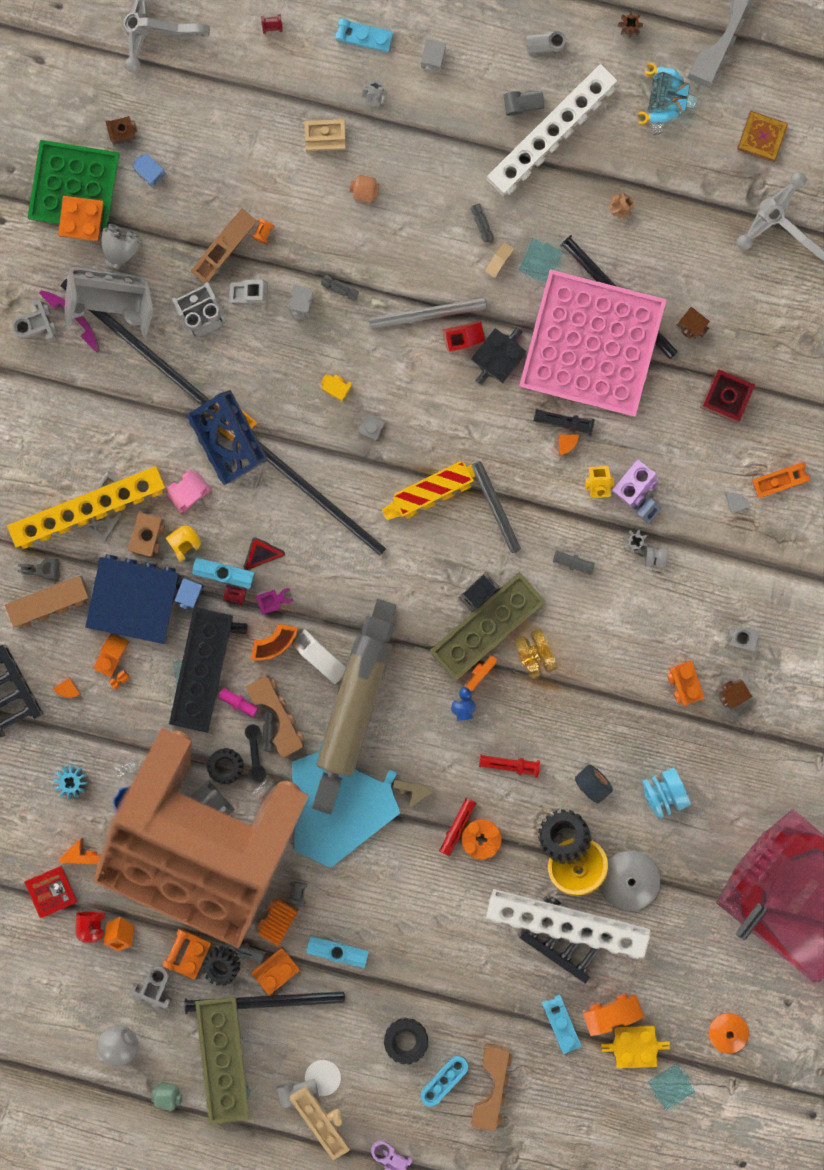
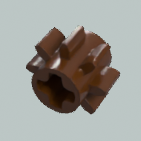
(632, 29)

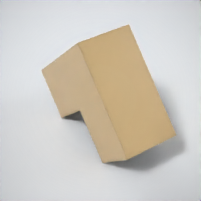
(499, 260)

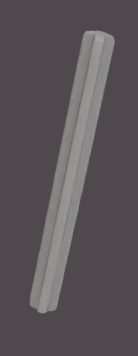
(427, 313)

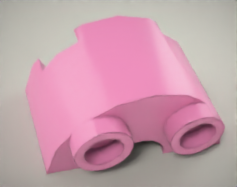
(187, 491)

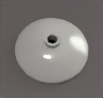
(628, 866)

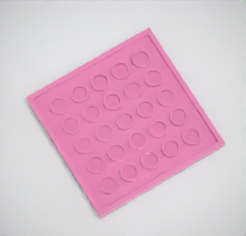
(592, 343)

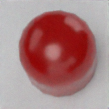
(83, 923)

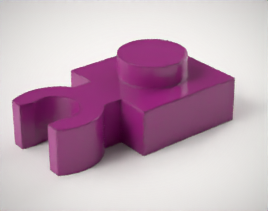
(271, 601)

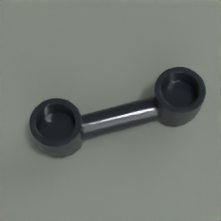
(256, 771)

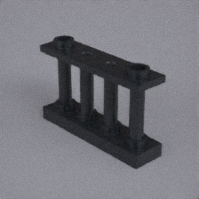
(22, 691)
(564, 958)

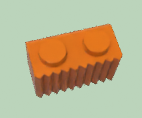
(278, 921)

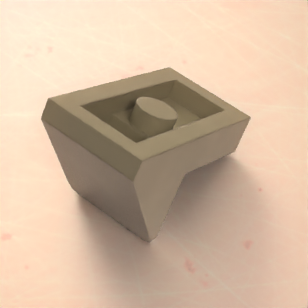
(418, 791)

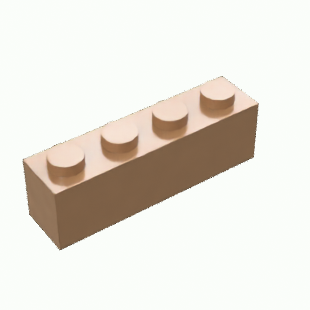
(48, 601)

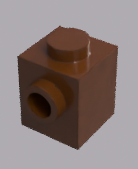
(693, 324)
(734, 694)

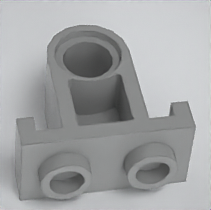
(37, 322)
(153, 988)

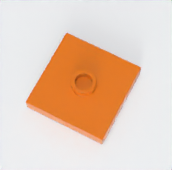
(480, 672)

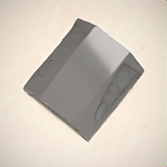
(200, 311)

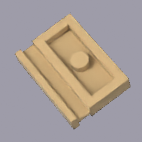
(325, 135)

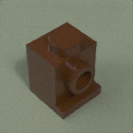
(121, 136)

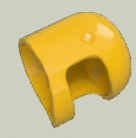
(183, 540)

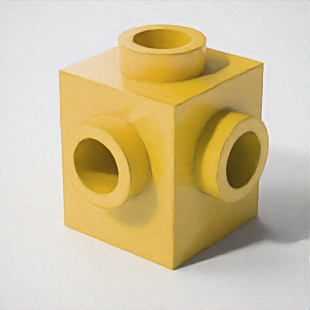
(599, 482)

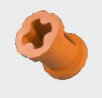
(262, 231)

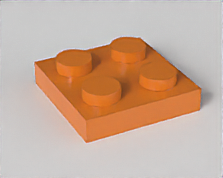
(81, 218)

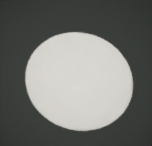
(326, 1076)

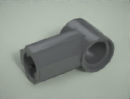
(519, 102)

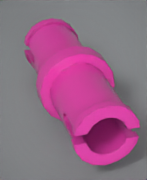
(238, 702)

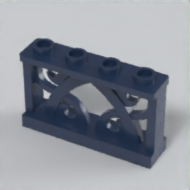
(208, 437)

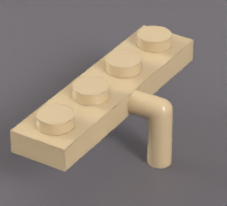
(320, 1122)

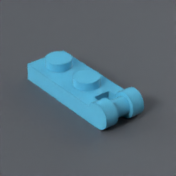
(364, 35)
(561, 1025)

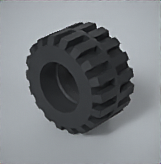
(558, 822)

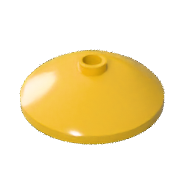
(593, 875)

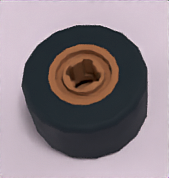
(593, 784)

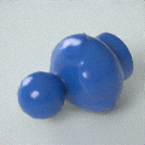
(464, 708)

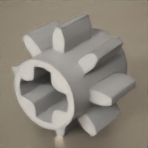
(374, 94)
(629, 539)

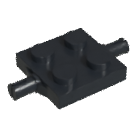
(498, 355)

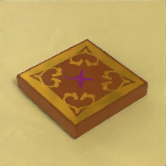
(762, 136)

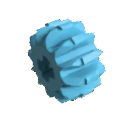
(70, 790)

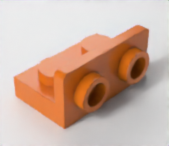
(686, 683)

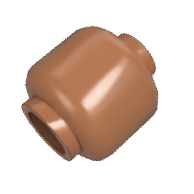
(364, 188)

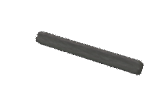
(496, 507)

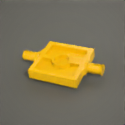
(635, 1046)

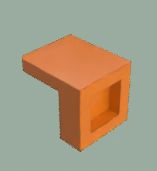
(118, 934)

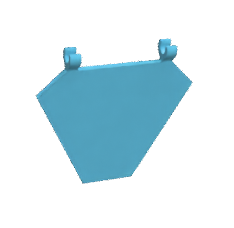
(358, 812)

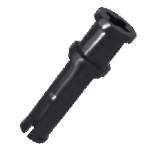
(573, 423)

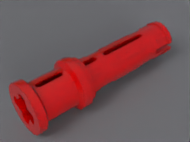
(519, 766)

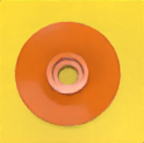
(723, 1024)

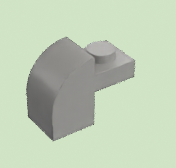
(249, 292)

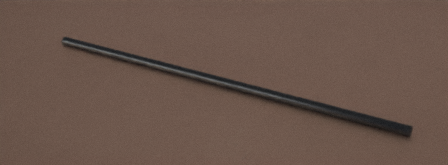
(272, 458)

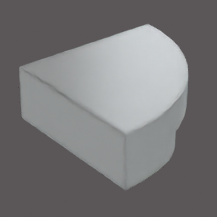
(736, 502)

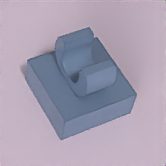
(648, 510)

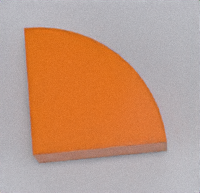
(567, 443)
(67, 689)

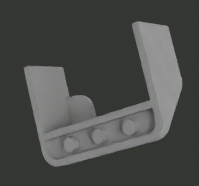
(108, 293)

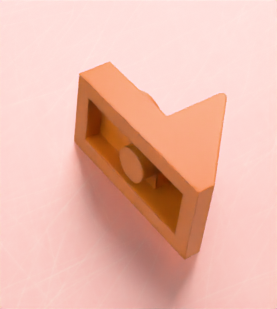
(111, 654)
(75, 855)

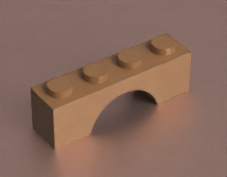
(287, 739)
(486, 1112)

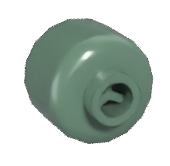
(166, 1096)

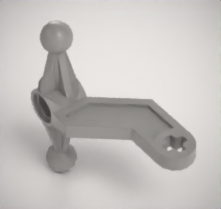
(140, 25)
(779, 203)

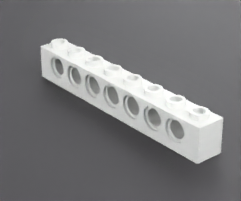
(599, 77)
(578, 919)

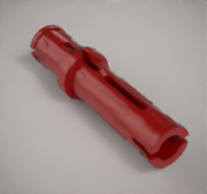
(457, 827)

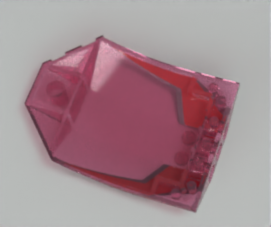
(788, 879)

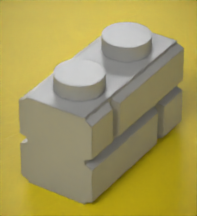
(301, 302)

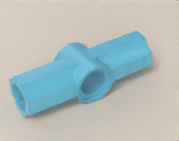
(210, 570)
(351, 955)

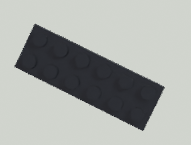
(201, 669)

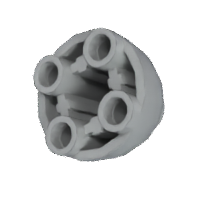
(118, 245)

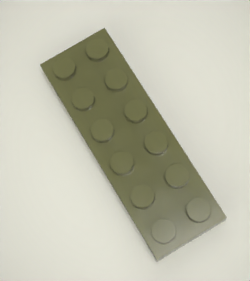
(487, 626)
(222, 1060)

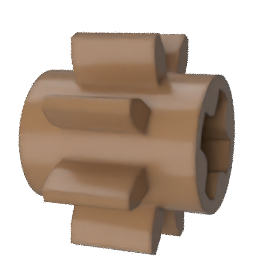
(621, 205)

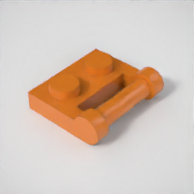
(193, 956)

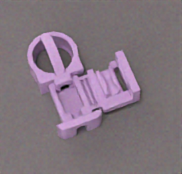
(396, 1163)

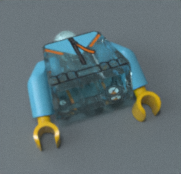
(668, 95)

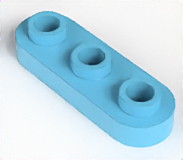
(441, 1089)

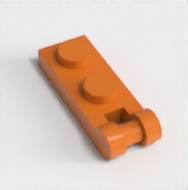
(780, 480)

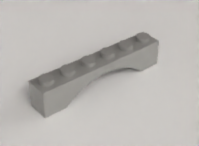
(707, 63)

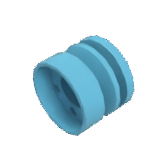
(666, 793)

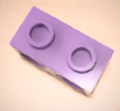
(631, 482)

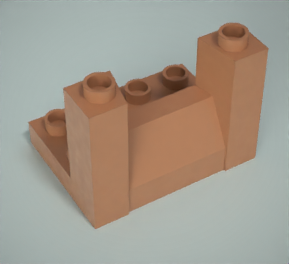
(190, 856)

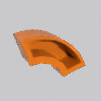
(275, 644)
(621, 1011)

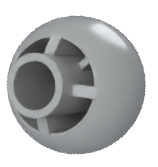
(117, 1046)

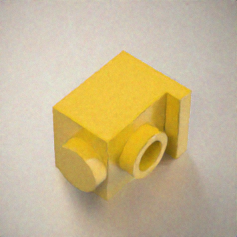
(335, 386)

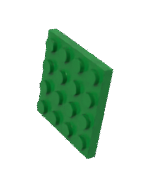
(72, 173)

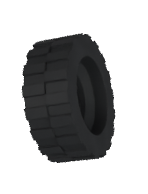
(412, 1055)

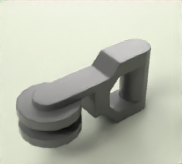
(25, 569)

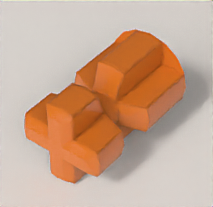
(122, 677)

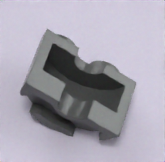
(210, 796)

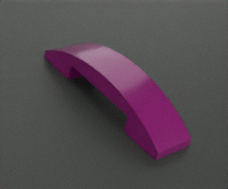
(89, 335)

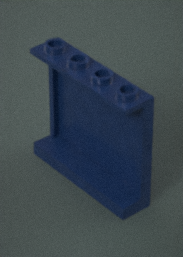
(132, 599)

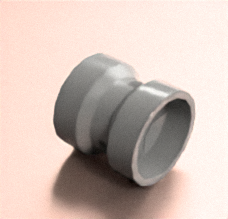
(655, 557)

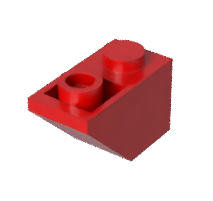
(463, 336)

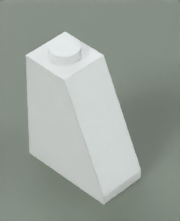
(319, 656)

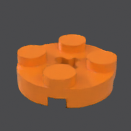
(472, 846)

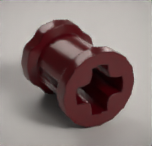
(272, 24)
(234, 594)

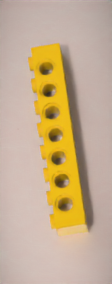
(18, 529)

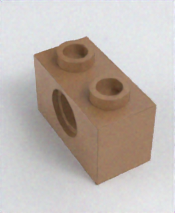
(143, 523)

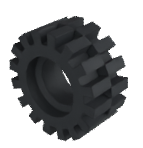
(216, 775)
(214, 973)

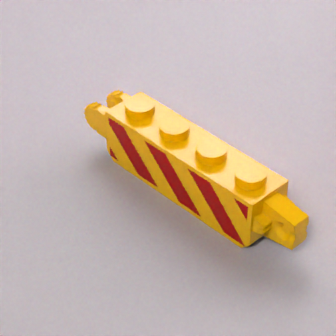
(430, 490)

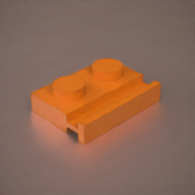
(275, 971)

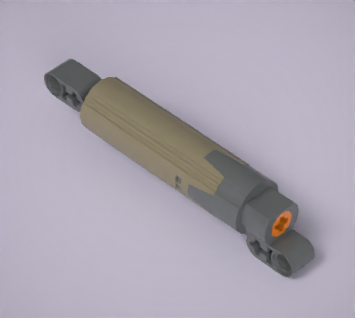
(354, 703)

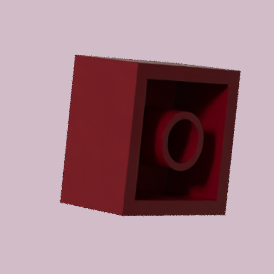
(727, 396)

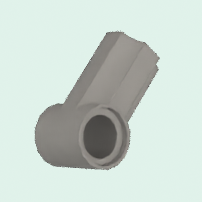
(543, 42)
(285, 1090)

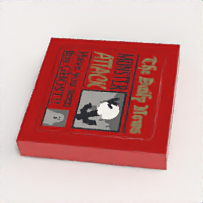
(50, 891)

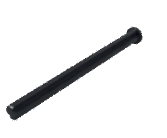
(599, 276)
(279, 1000)

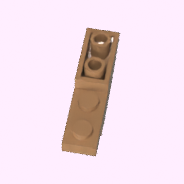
(224, 245)

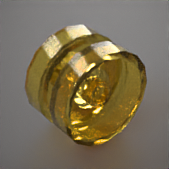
(534, 654)

